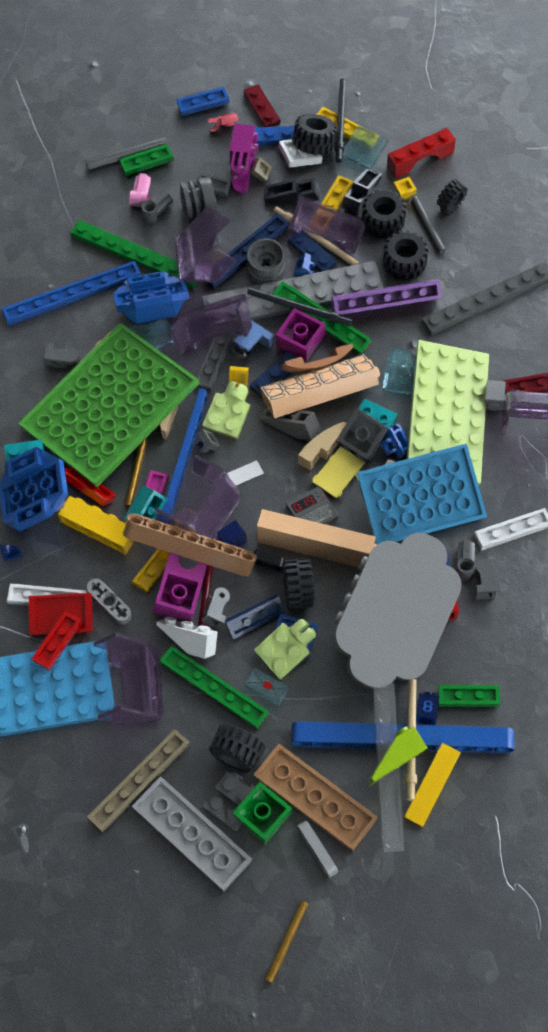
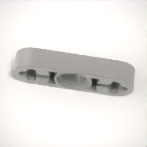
(107, 592)
(317, 849)

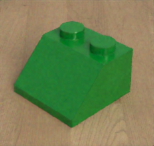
(262, 813)

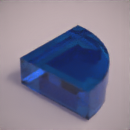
(10, 551)

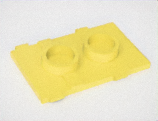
(338, 472)

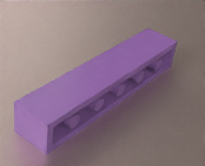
(386, 297)

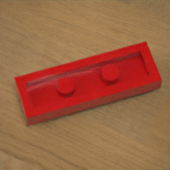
(100, 494)
(56, 640)

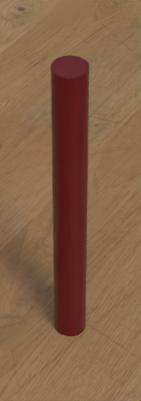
(206, 591)

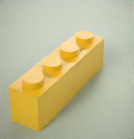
(95, 524)

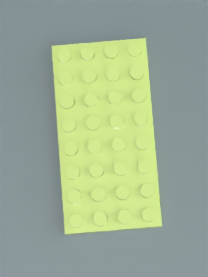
(448, 401)

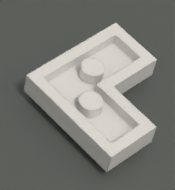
(295, 157)

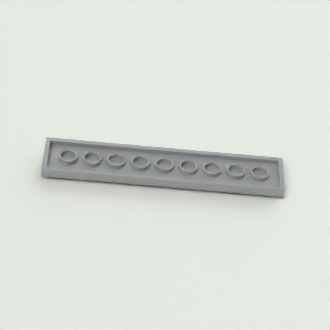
(315, 286)

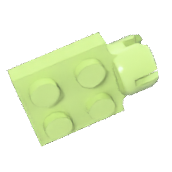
(228, 411)
(286, 647)

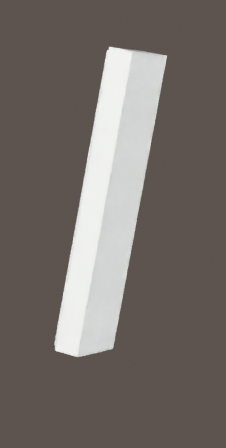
(512, 529)
(19, 594)

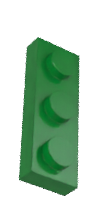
(146, 159)
(469, 695)

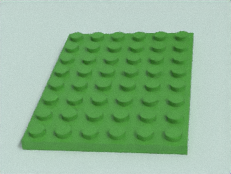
(108, 404)

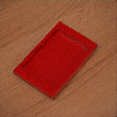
(47, 609)

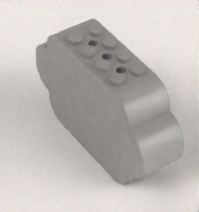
(396, 610)

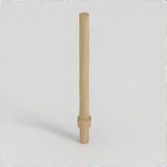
(321, 240)
(411, 777)

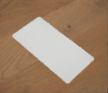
(245, 473)

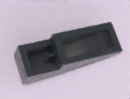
(360, 189)
(288, 191)

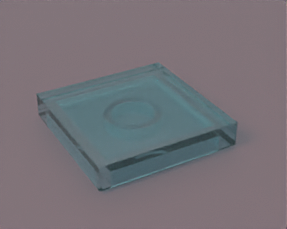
(364, 147)

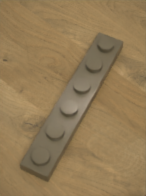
(138, 781)

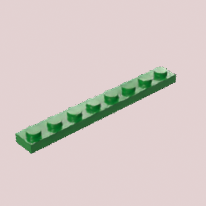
(125, 249)

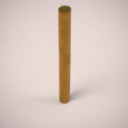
(135, 473)
(286, 942)

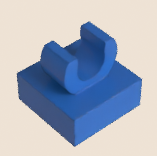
(303, 264)

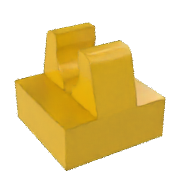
(405, 188)
(238, 375)

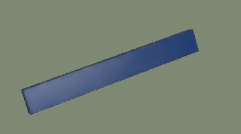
(69, 293)
(185, 452)

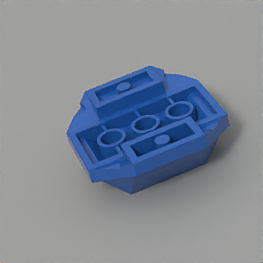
(150, 297)
(32, 488)

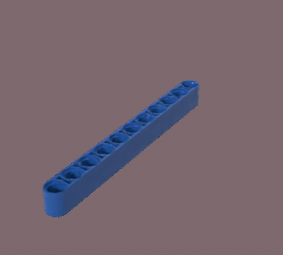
(364, 736)

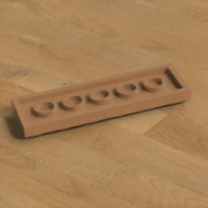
(315, 797)

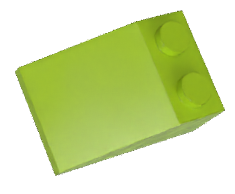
(401, 750)

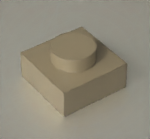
(261, 169)

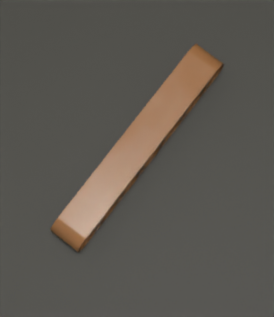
(189, 544)

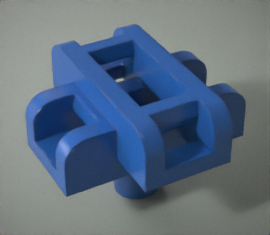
(393, 442)

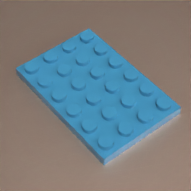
(421, 494)
(68, 694)

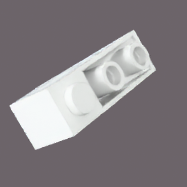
(192, 639)

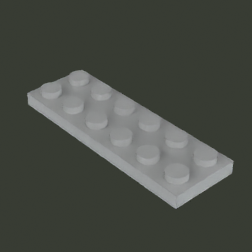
(192, 834)

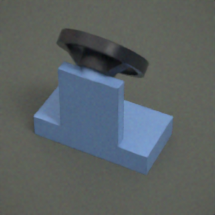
(243, 344)

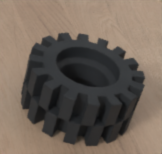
(452, 196)

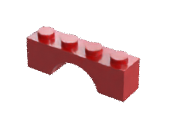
(403, 159)

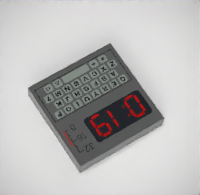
(312, 507)

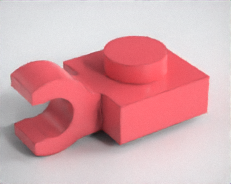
(226, 120)

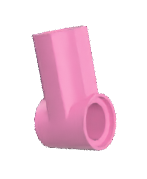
(141, 190)

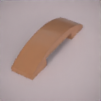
(297, 365)

